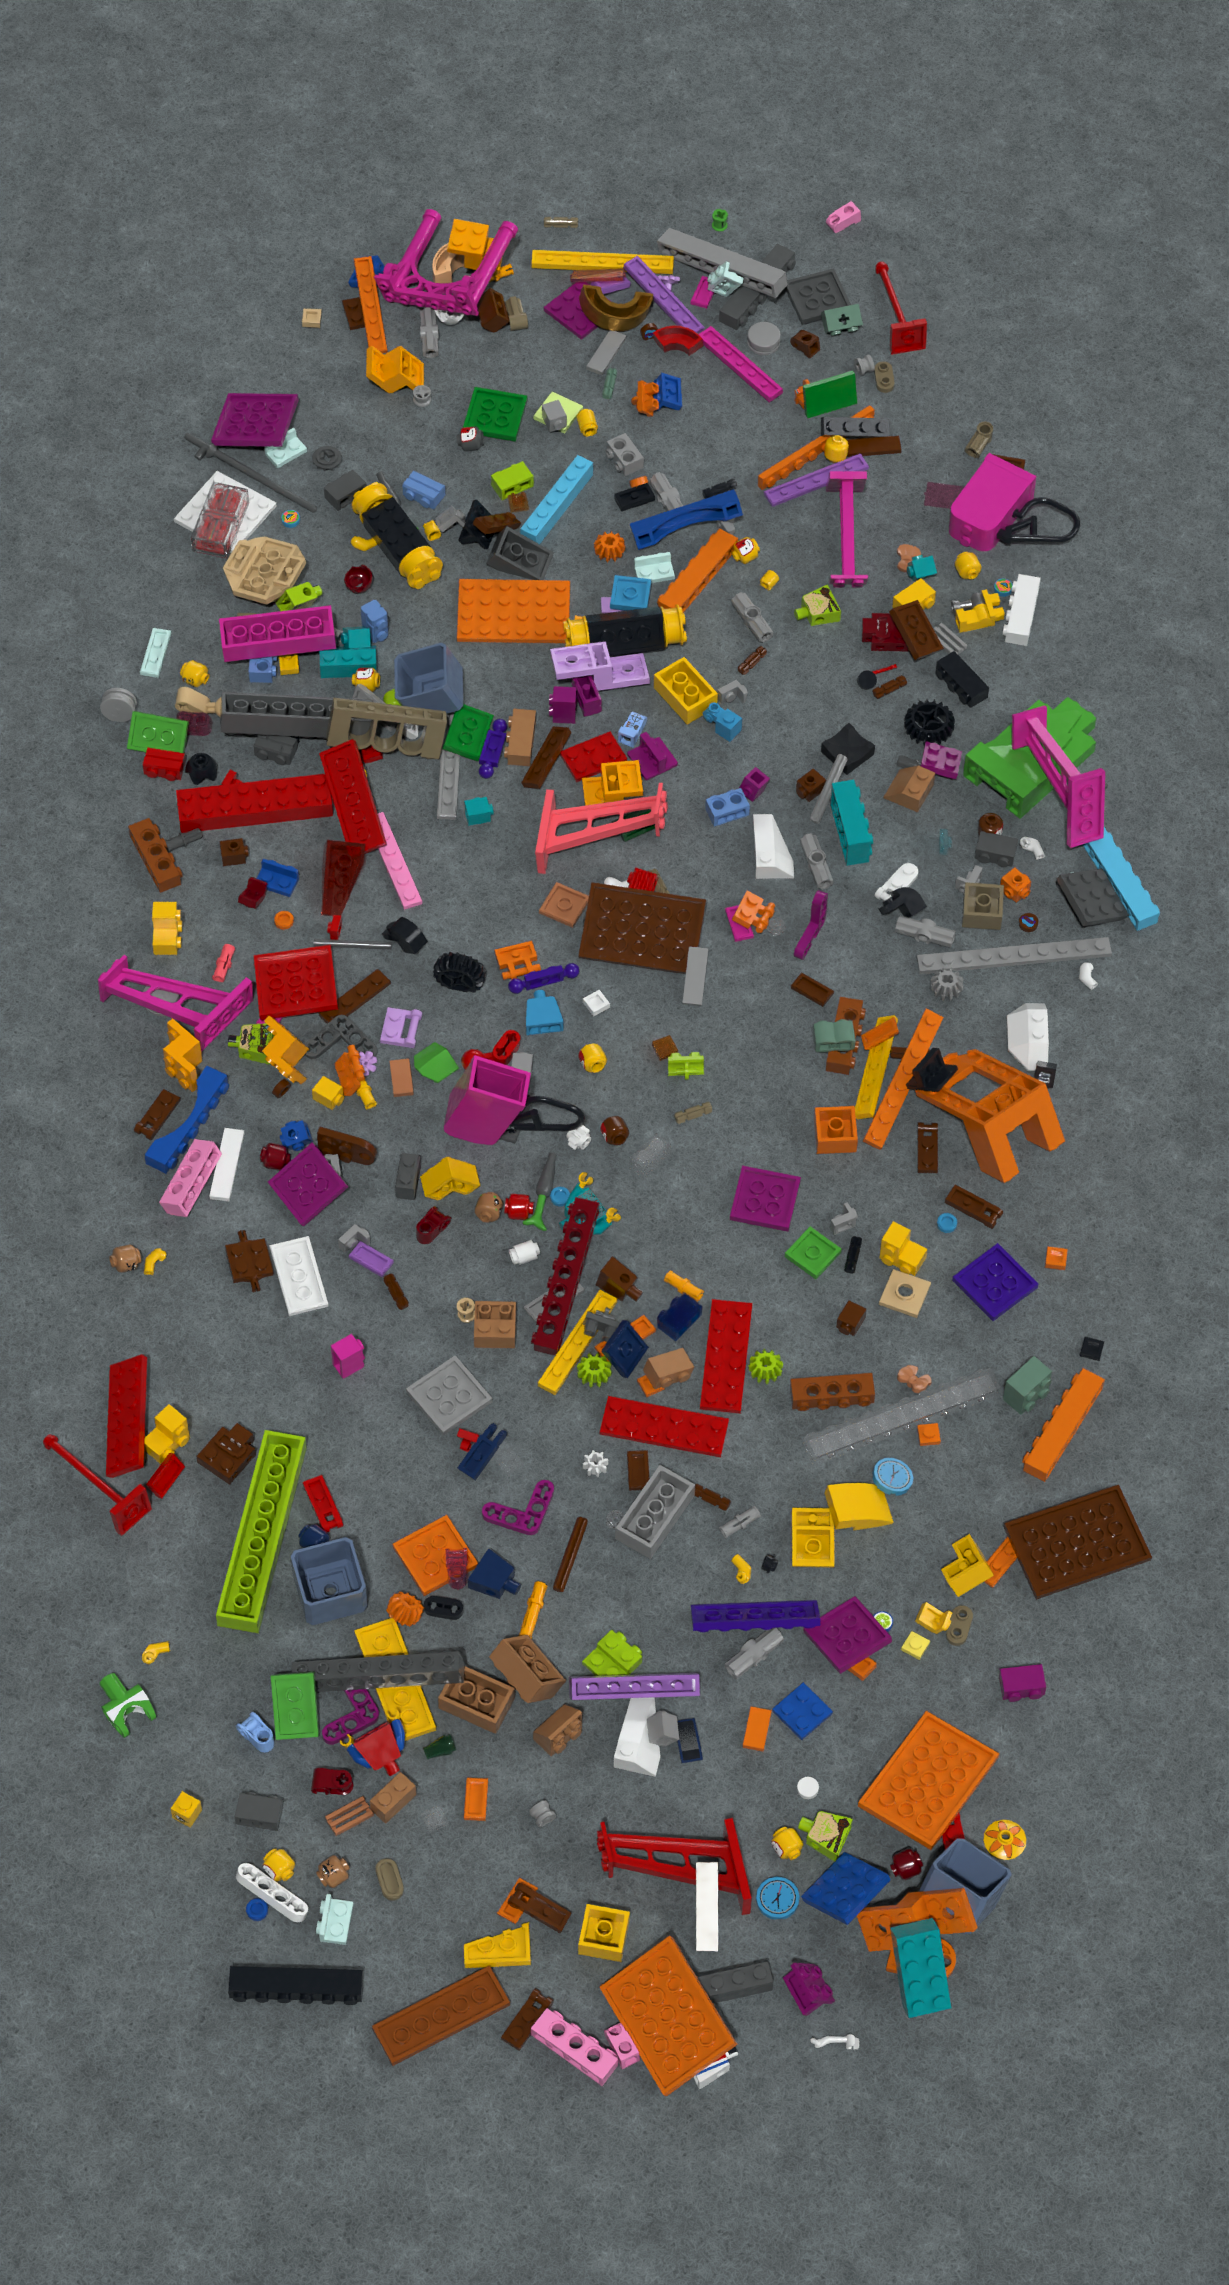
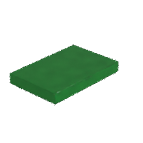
(830, 394)
(468, 732)

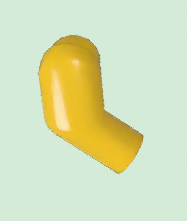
(363, 544)
(151, 1259)
(153, 1651)

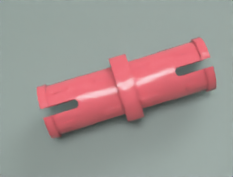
(223, 963)

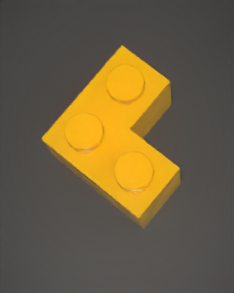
(166, 926)
(449, 1176)
(901, 1251)
(168, 1435)
(969, 1569)

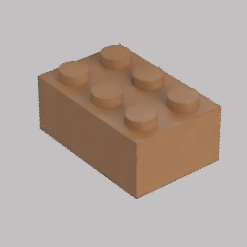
(527, 1669)
(478, 1700)

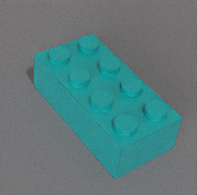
(850, 822)
(920, 1967)

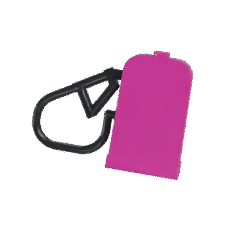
(993, 502)
(492, 1101)

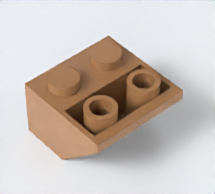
(494, 1324)
(559, 1729)

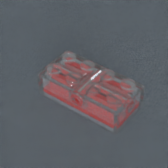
(220, 520)

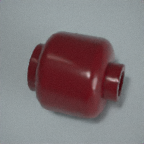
(274, 1156)
(906, 1864)

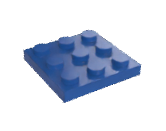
(846, 1888)

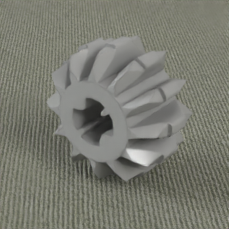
(946, 984)

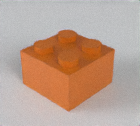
(835, 1129)

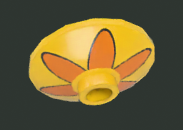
(1003, 1848)

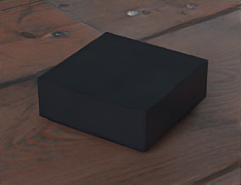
(1092, 1348)

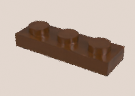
(496, 522)

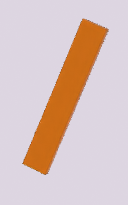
(370, 303)

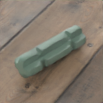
(609, 383)

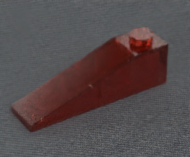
(339, 873)

